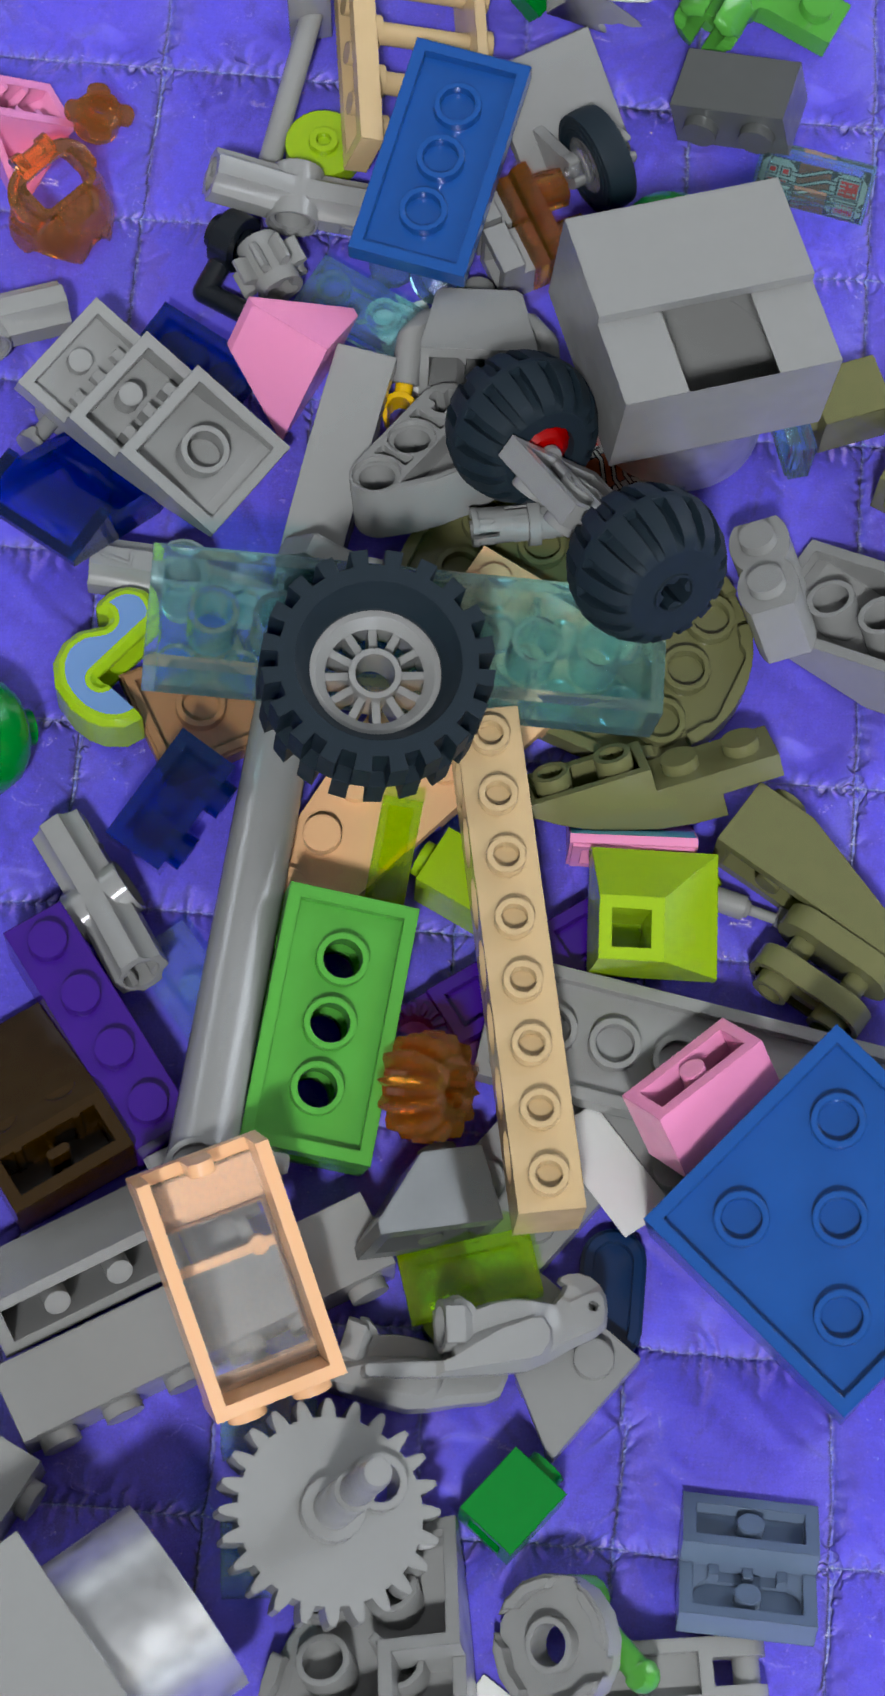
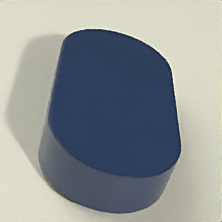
(620, 1270)

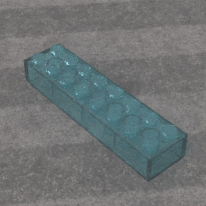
(548, 658)

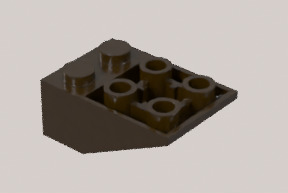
(53, 1123)

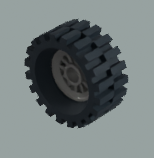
(371, 607)

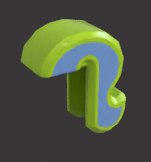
(91, 665)

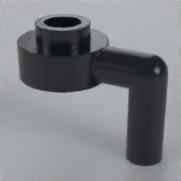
(222, 240)

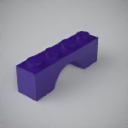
(96, 1025)

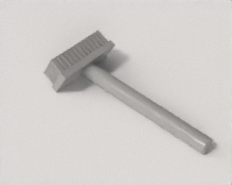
(307, 23)

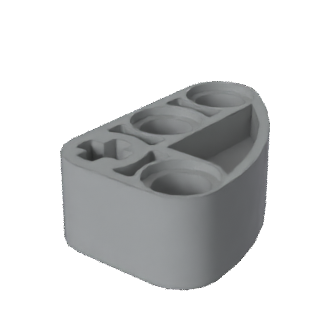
(408, 475)

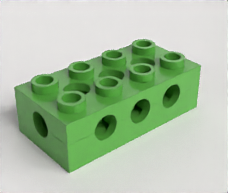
(365, 1007)

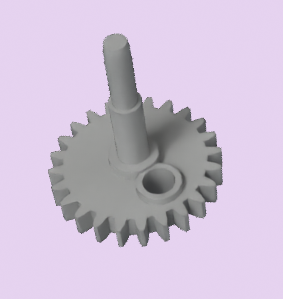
(311, 1517)

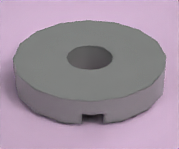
(589, 1633)

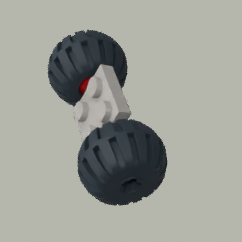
(636, 556)

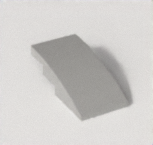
(152, 417)

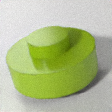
(318, 140)

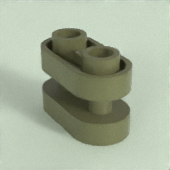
(787, 977)

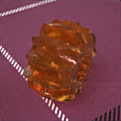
(428, 1086)

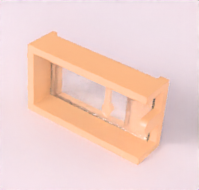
(237, 1278)

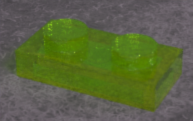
(475, 1269)

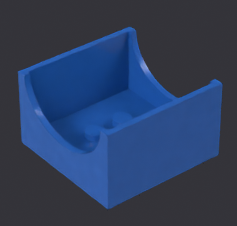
(793, 1223)

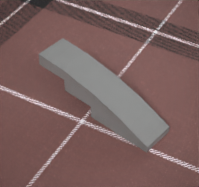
(341, 433)

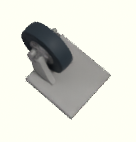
(575, 122)

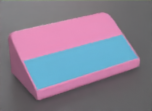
(668, 839)

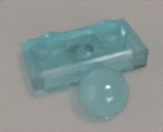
(378, 309)

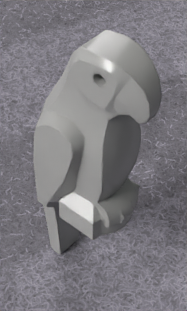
(505, 1333)
(364, 1345)

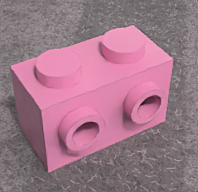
(700, 1094)

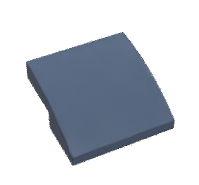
(747, 1569)

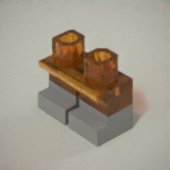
(520, 231)

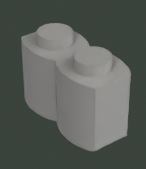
(772, 589)

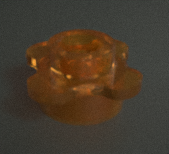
(93, 126)

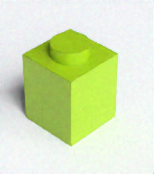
(442, 879)

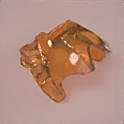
(73, 223)

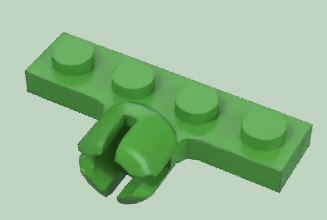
(802, 21)

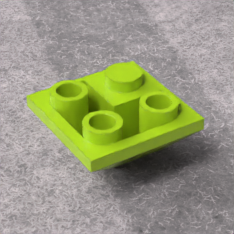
(652, 914)

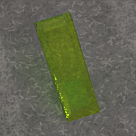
(394, 848)

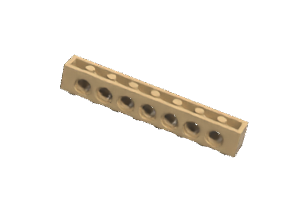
(518, 980)

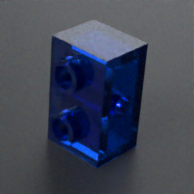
(172, 802)

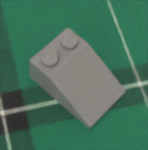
(849, 621)

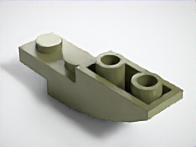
(627, 793)

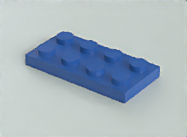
(440, 162)

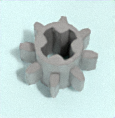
(269, 265)

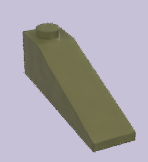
(792, 860)

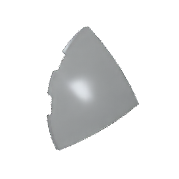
(408, 1651)

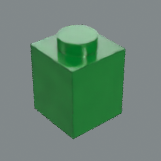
(513, 1503)

